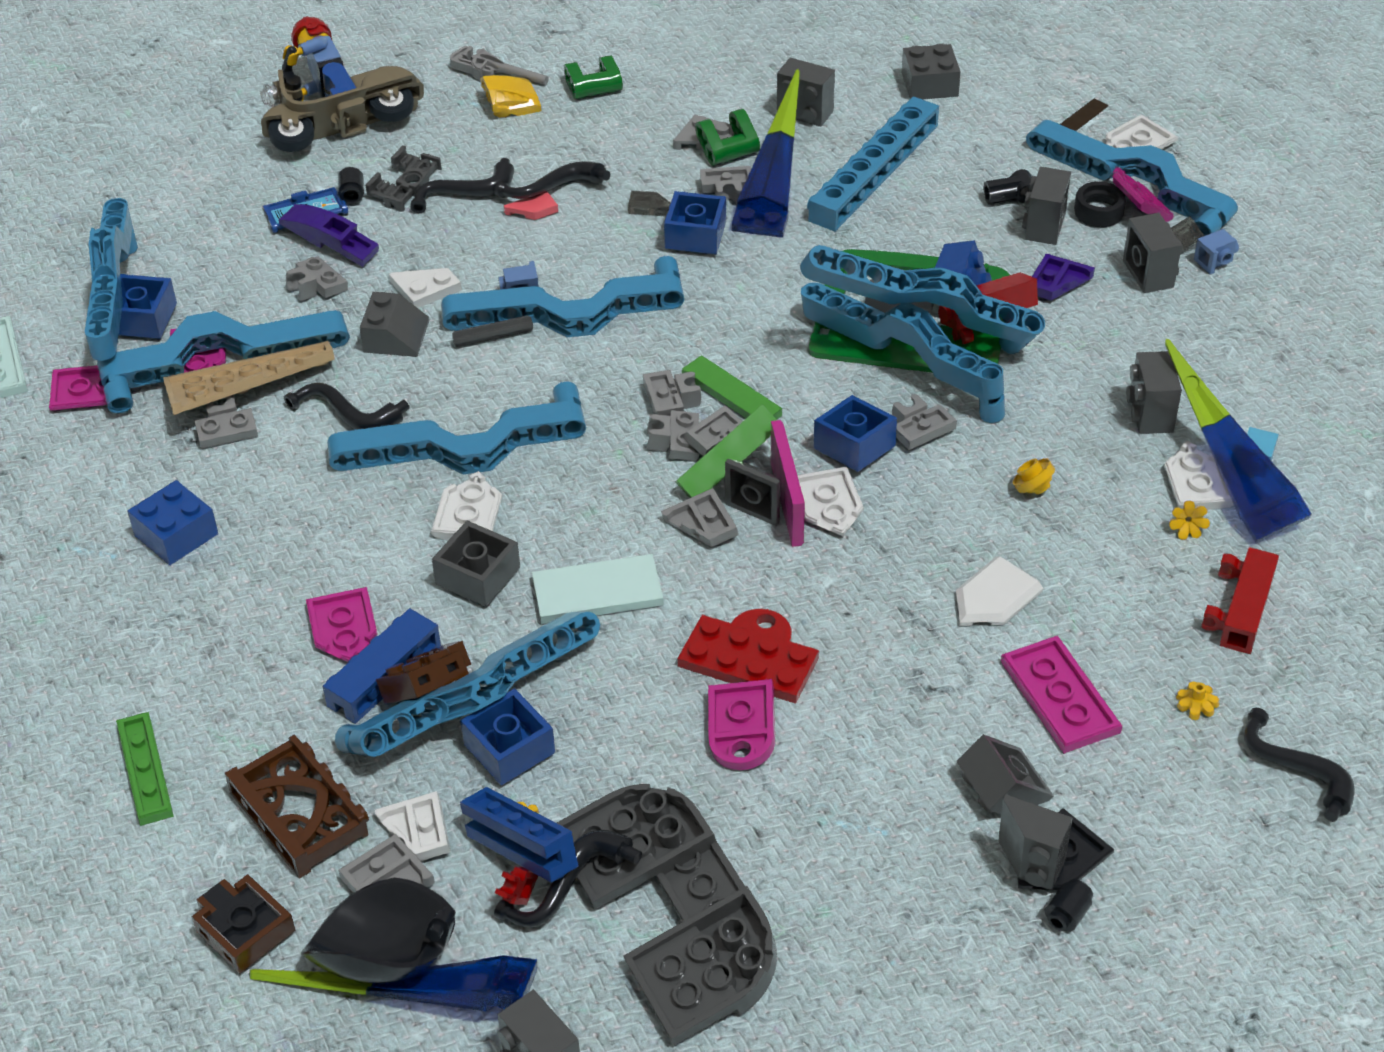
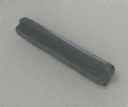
(492, 331)

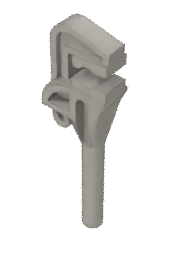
(487, 64)

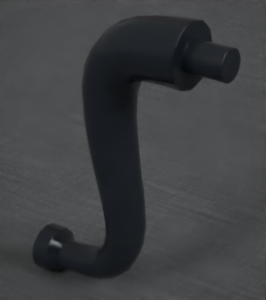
(582, 170)
(477, 188)
(387, 415)
(1340, 783)
(592, 844)

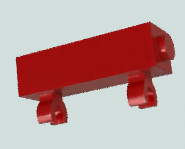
(1014, 289)
(1249, 599)

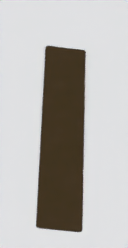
(1084, 114)

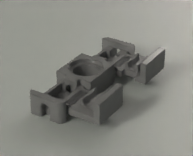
(416, 170)

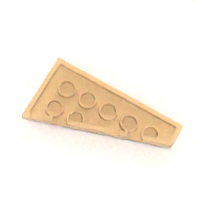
(220, 381)

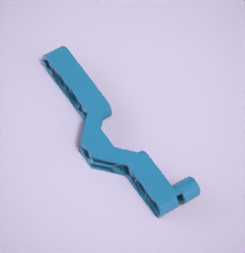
(1204, 205)
(107, 249)
(925, 285)
(569, 317)
(916, 328)
(209, 332)
(465, 452)
(466, 695)

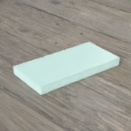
(11, 371)
(598, 587)

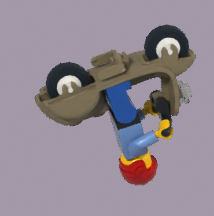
(345, 101)

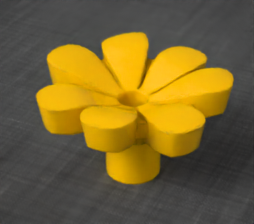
(1189, 520)
(1197, 699)

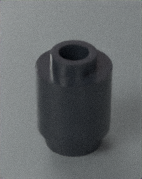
(350, 185)
(1069, 905)

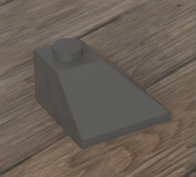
(752, 491)

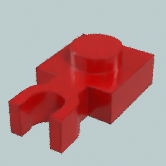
(517, 886)

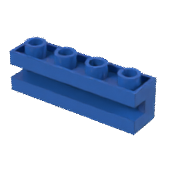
(356, 682)
(520, 834)

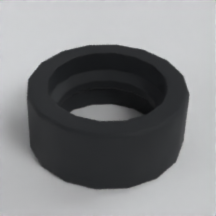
(1095, 215)

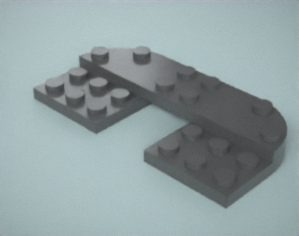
(723, 947)

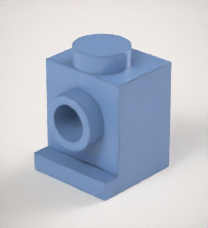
(1215, 250)
(519, 277)

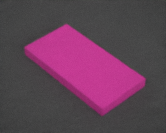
(790, 490)
(1061, 694)

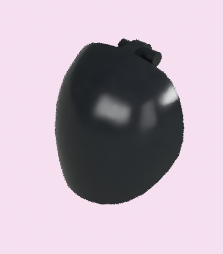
(383, 933)

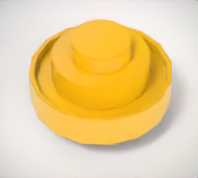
(1034, 476)

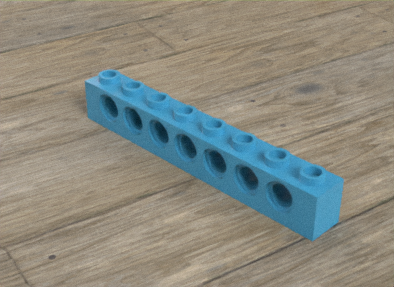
(873, 164)

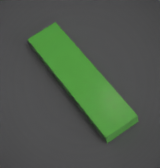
(729, 389)
(735, 446)
(144, 769)

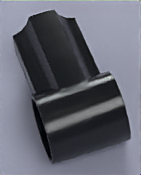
(1008, 188)

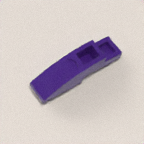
(329, 229)

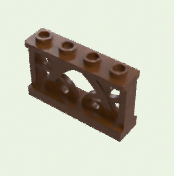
(293, 845)

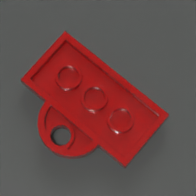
(750, 653)

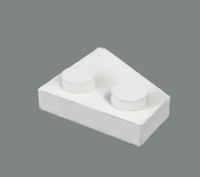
(425, 286)
(418, 824)

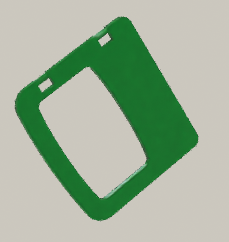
(898, 354)

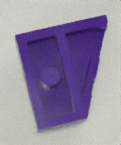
(1059, 276)

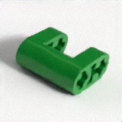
(592, 84)
(723, 150)

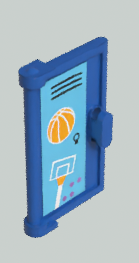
(325, 199)

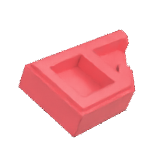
(533, 207)

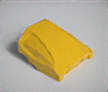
(510, 95)

